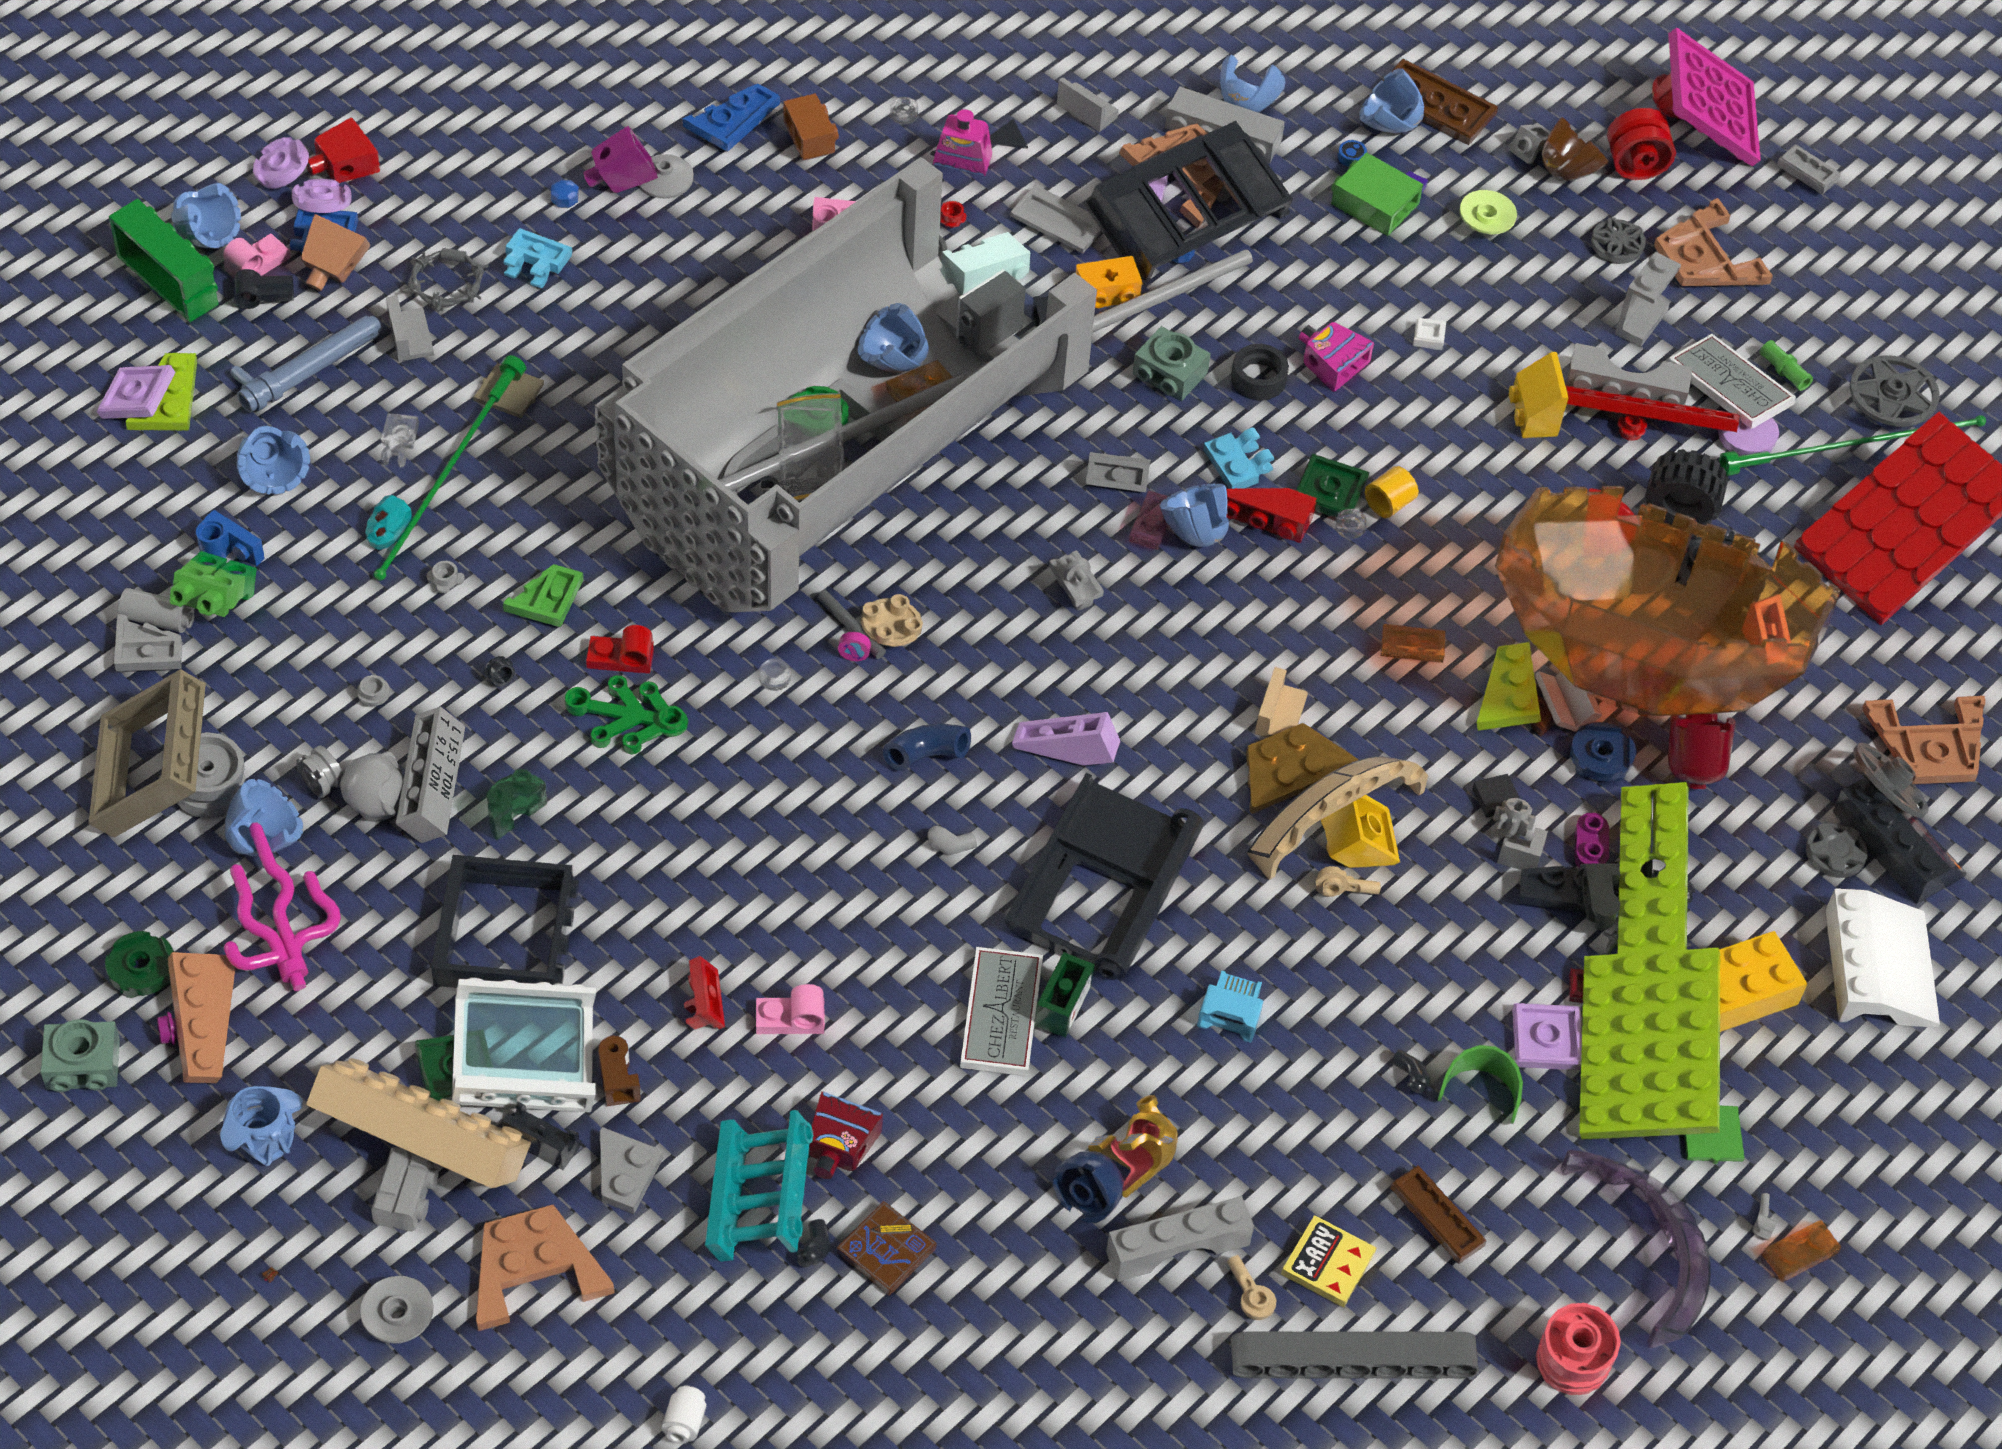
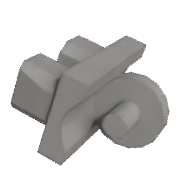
(1076, 579)

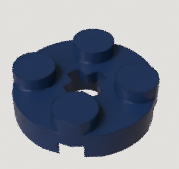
(1596, 766)

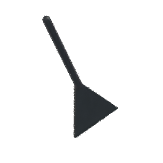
(1007, 135)

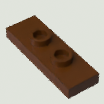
(1438, 1214)

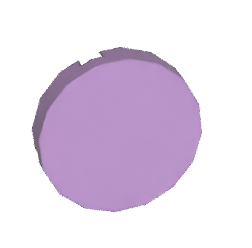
(281, 162)
(321, 196)
(1751, 441)

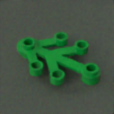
(628, 715)

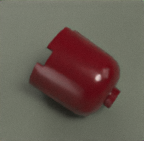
(1700, 748)

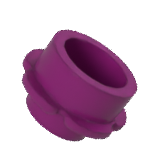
(167, 1029)

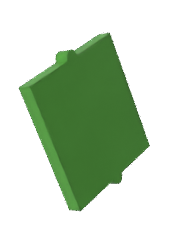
(1718, 1146)

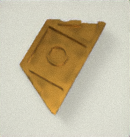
(1290, 764)

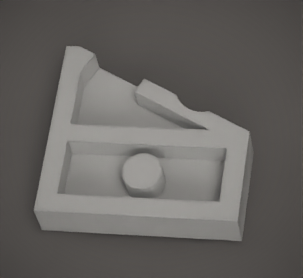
(145, 647)
(626, 1169)

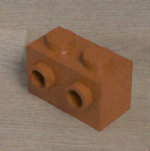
(810, 126)

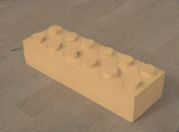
(419, 1122)

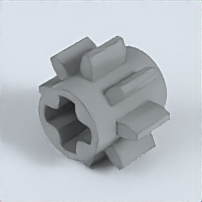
(1514, 818)

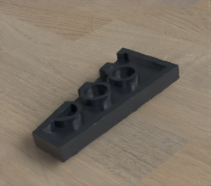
(1559, 886)

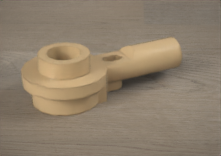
(1334, 881)
(1257, 1300)

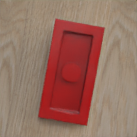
(707, 993)

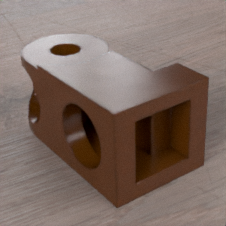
(614, 1062)

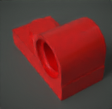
(623, 654)

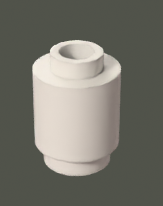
(684, 1415)

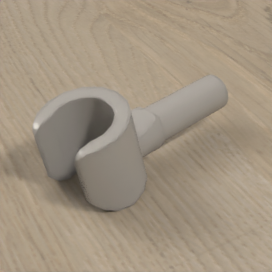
(1764, 1226)

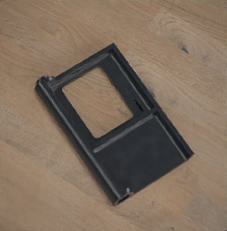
(1120, 842)

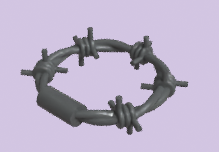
(450, 255)

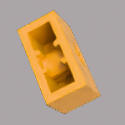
(1115, 280)

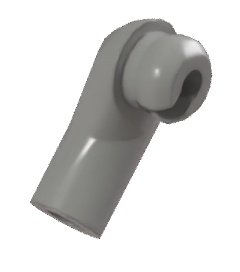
(950, 843)

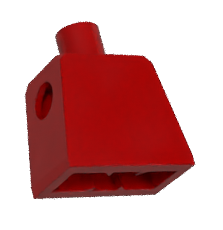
(344, 153)

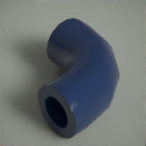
(927, 742)

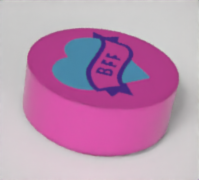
(854, 646)

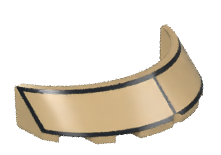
(1324, 798)

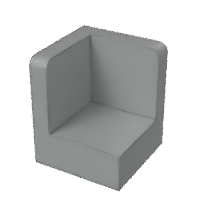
(1523, 853)

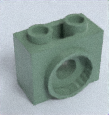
(1171, 363)
(93, 1069)

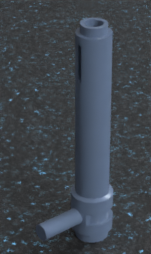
(271, 385)

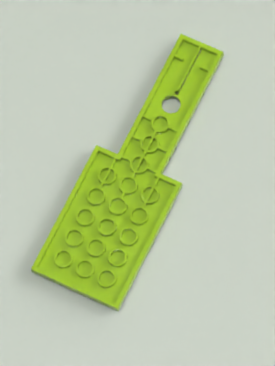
(1655, 1004)

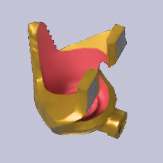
(1146, 1147)

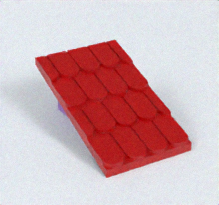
(1907, 518)

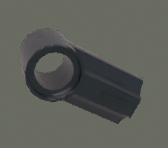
(252, 288)

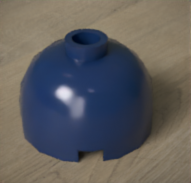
(1089, 1184)

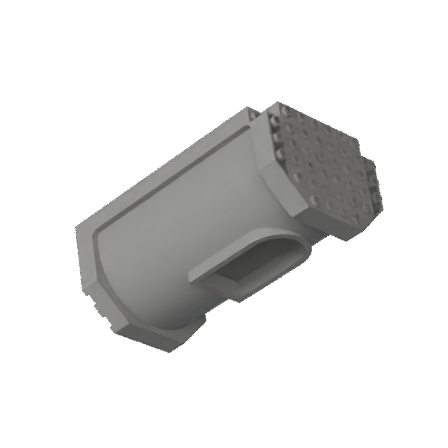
(710, 391)

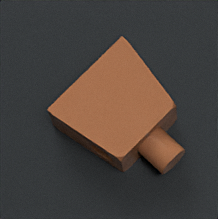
(331, 252)

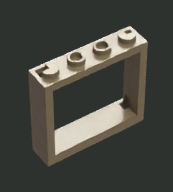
(183, 700)

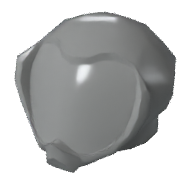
(373, 786)

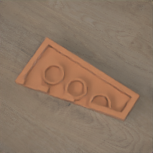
(202, 1010)

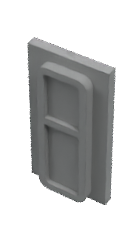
(1057, 218)

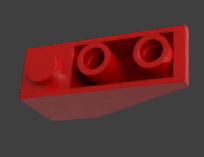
(1272, 510)

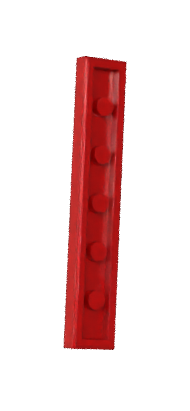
(1652, 409)

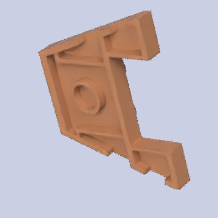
(1199, 173)
(1701, 255)
(1933, 751)
(531, 1249)

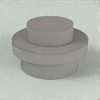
(373, 690)

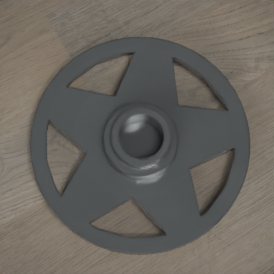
(1894, 390)
(1892, 778)

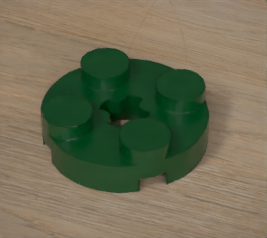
(123, 957)

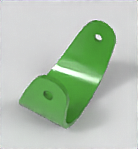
(1489, 1060)

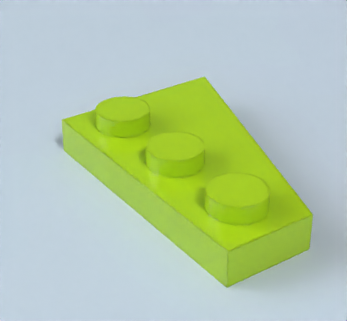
(176, 404)
(1510, 690)

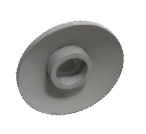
(673, 179)
(393, 1296)

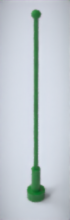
(511, 369)
(1733, 462)

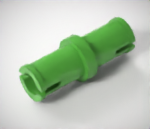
(1786, 365)

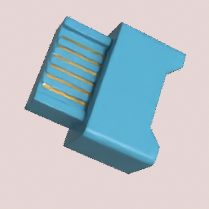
(1232, 1006)

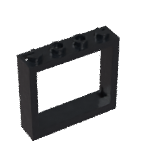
(505, 873)

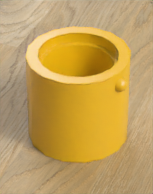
(1391, 492)

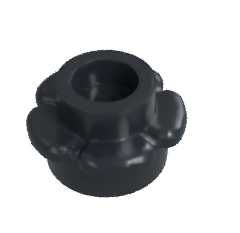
(499, 671)

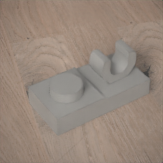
(1118, 472)

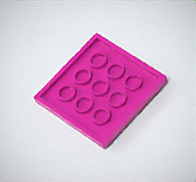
(1713, 97)

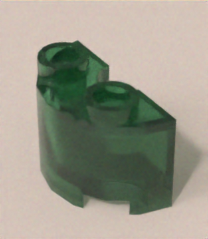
(514, 796)

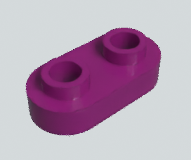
(1591, 839)

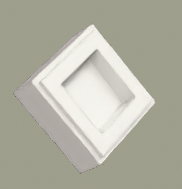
(1429, 333)

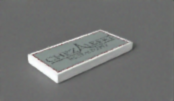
(1733, 381)
(1001, 1011)

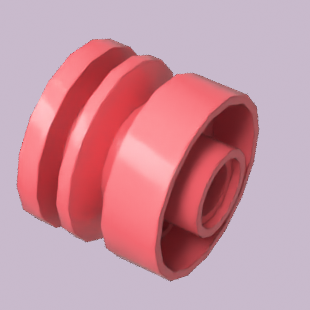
(1578, 1349)

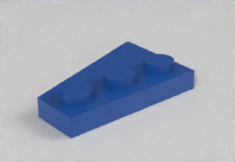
(735, 118)

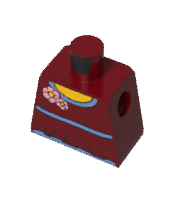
(842, 1134)

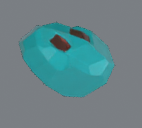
(387, 522)

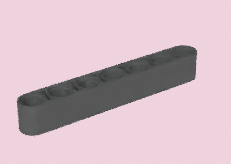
(1354, 1355)

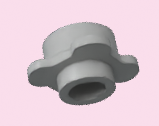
(445, 569)

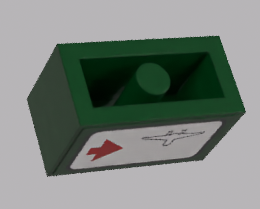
(1064, 995)

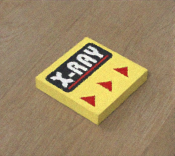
(1328, 1261)

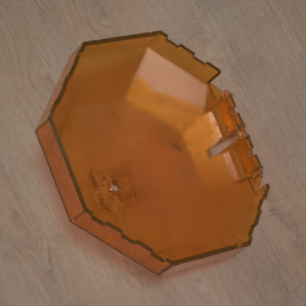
(1617, 625)

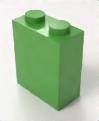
(1376, 193)

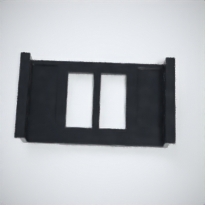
(1142, 226)

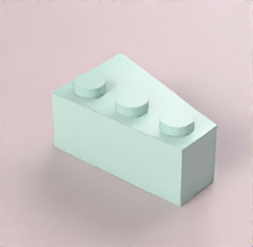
(978, 263)

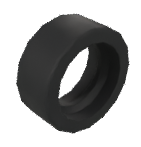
(1263, 355)

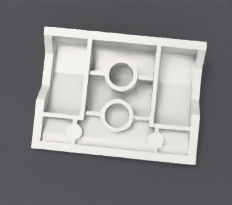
(1880, 959)

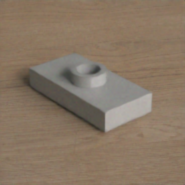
(1808, 169)

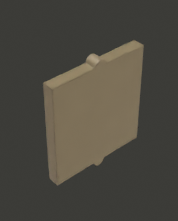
(517, 396)

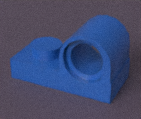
(222, 536)

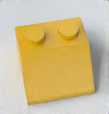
(1539, 398)
(1361, 834)

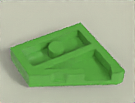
(548, 596)

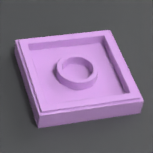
(136, 392)
(1547, 1036)

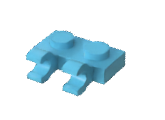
(537, 250)
(1231, 462)

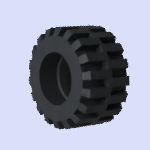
(1687, 485)

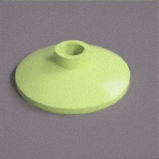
(1488, 212)

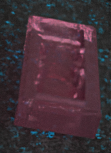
(1150, 523)

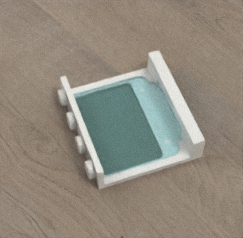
(523, 1045)

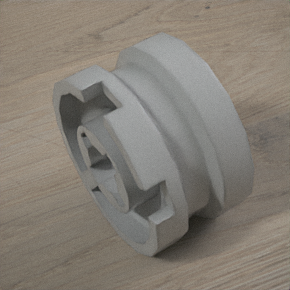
(320, 771)

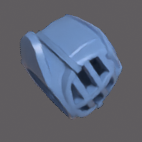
(263, 1130)

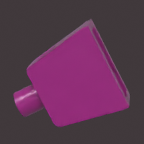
(621, 162)

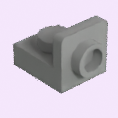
(1529, 141)

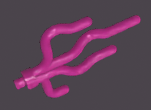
(287, 948)

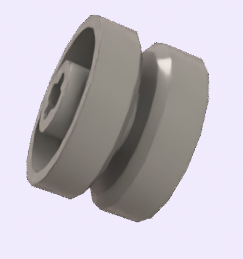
(218, 777)

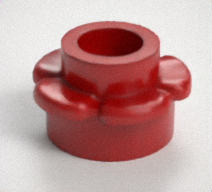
(952, 214)
(1632, 427)

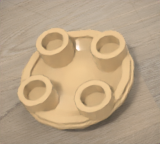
(891, 621)

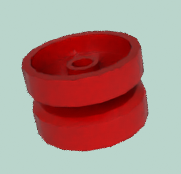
(1641, 144)

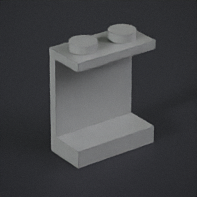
(1641, 306)

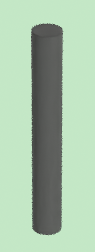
(848, 620)

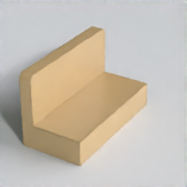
(1280, 706)

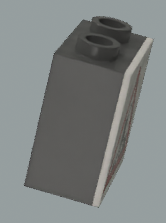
(990, 312)

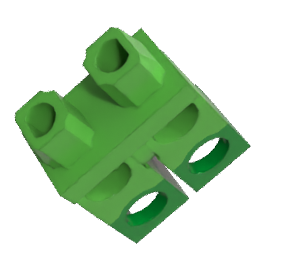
(212, 587)

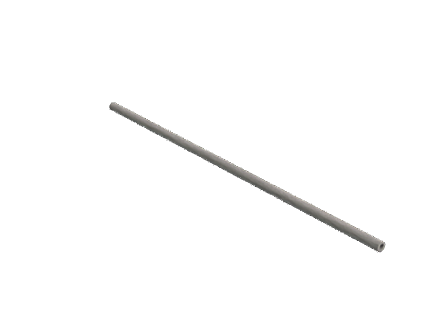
(936, 392)

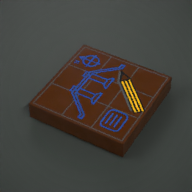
(886, 1248)

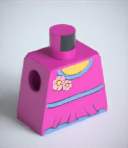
(964, 144)
(1335, 353)

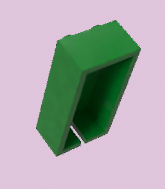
(164, 259)

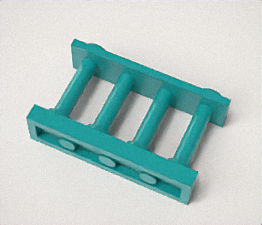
(732, 1172)

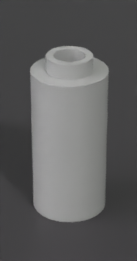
(154, 610)

